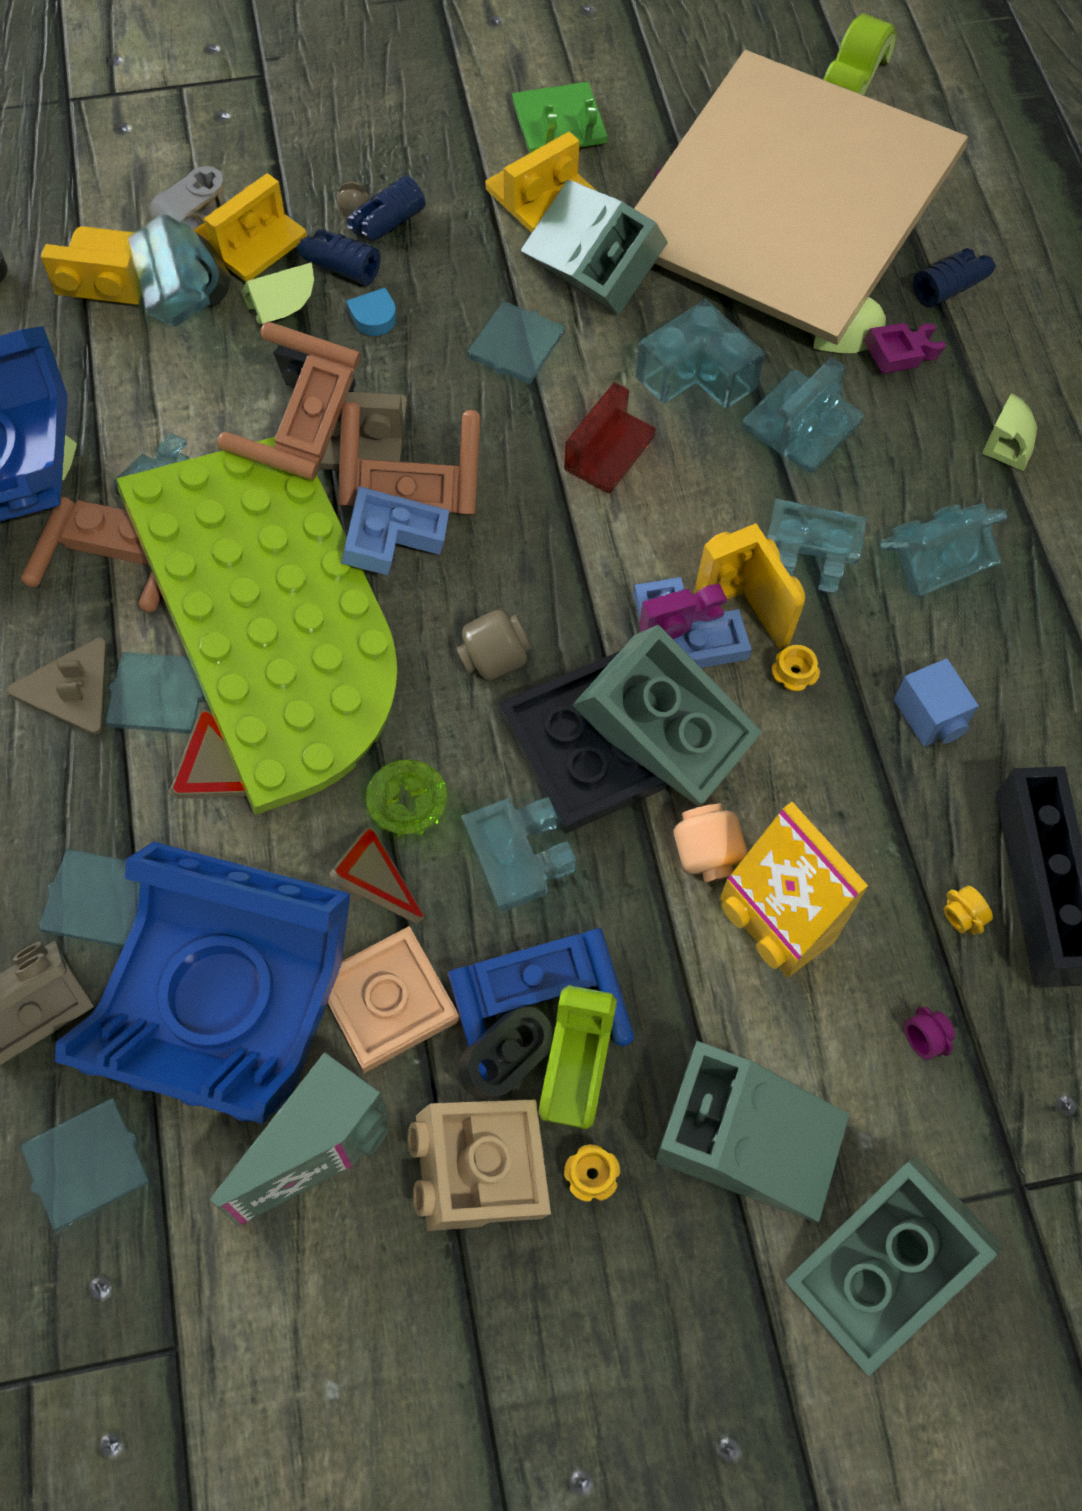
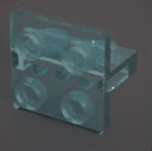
(805, 416)
(946, 548)

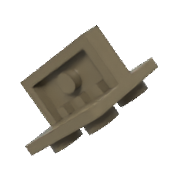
(379, 430)
(37, 998)

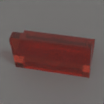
(607, 441)

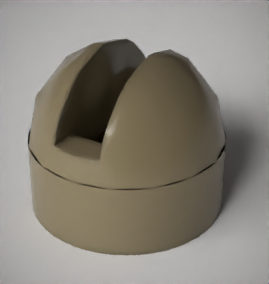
(350, 197)

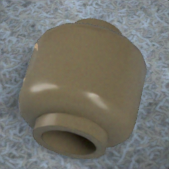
(494, 645)

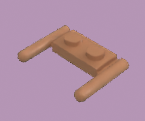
(312, 407)
(427, 483)
(95, 531)

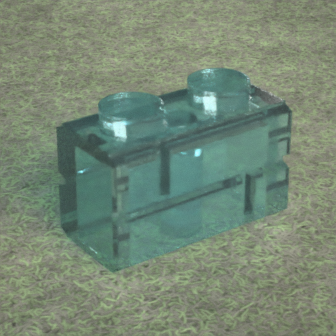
(169, 270)

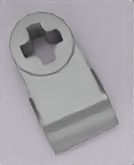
(187, 201)

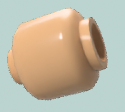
(710, 842)

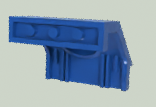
(30, 424)
(214, 984)

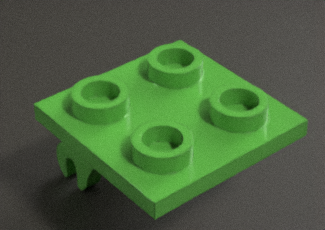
(557, 110)

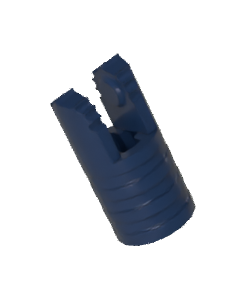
(387, 209)
(341, 256)
(951, 277)

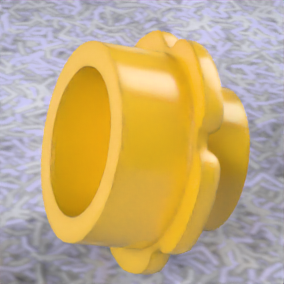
(800, 658)
(967, 910)
(595, 1158)

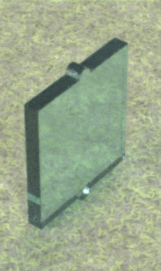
(516, 342)
(154, 694)
(91, 900)
(84, 1164)

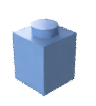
(936, 703)

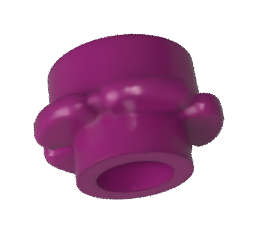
(929, 1033)

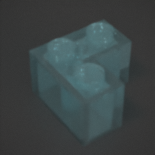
(700, 349)

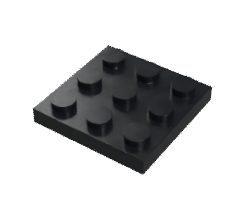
(569, 757)

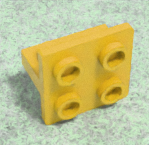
(535, 180)
(252, 229)

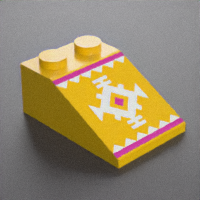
(792, 892)

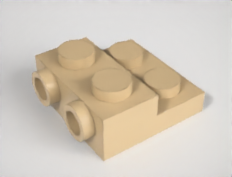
(478, 1164)

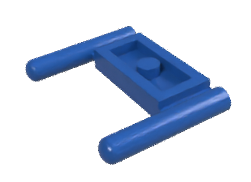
(534, 978)

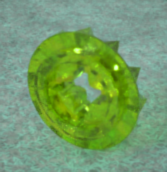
(418, 780)

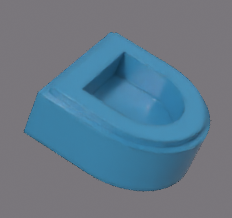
(373, 312)

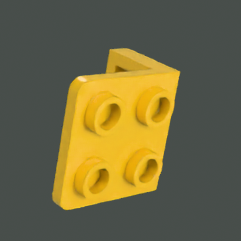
(94, 266)
(752, 566)

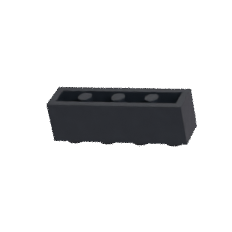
(1045, 870)

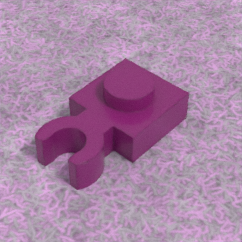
(900, 349)
(680, 609)

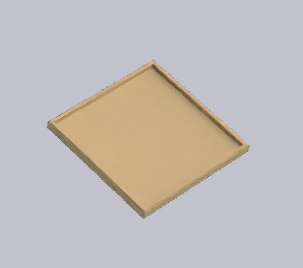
(796, 193)

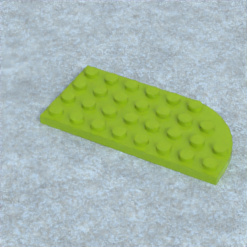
(268, 618)

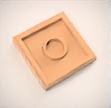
(389, 1000)

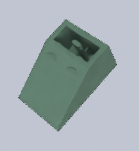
(596, 244)
(753, 1133)

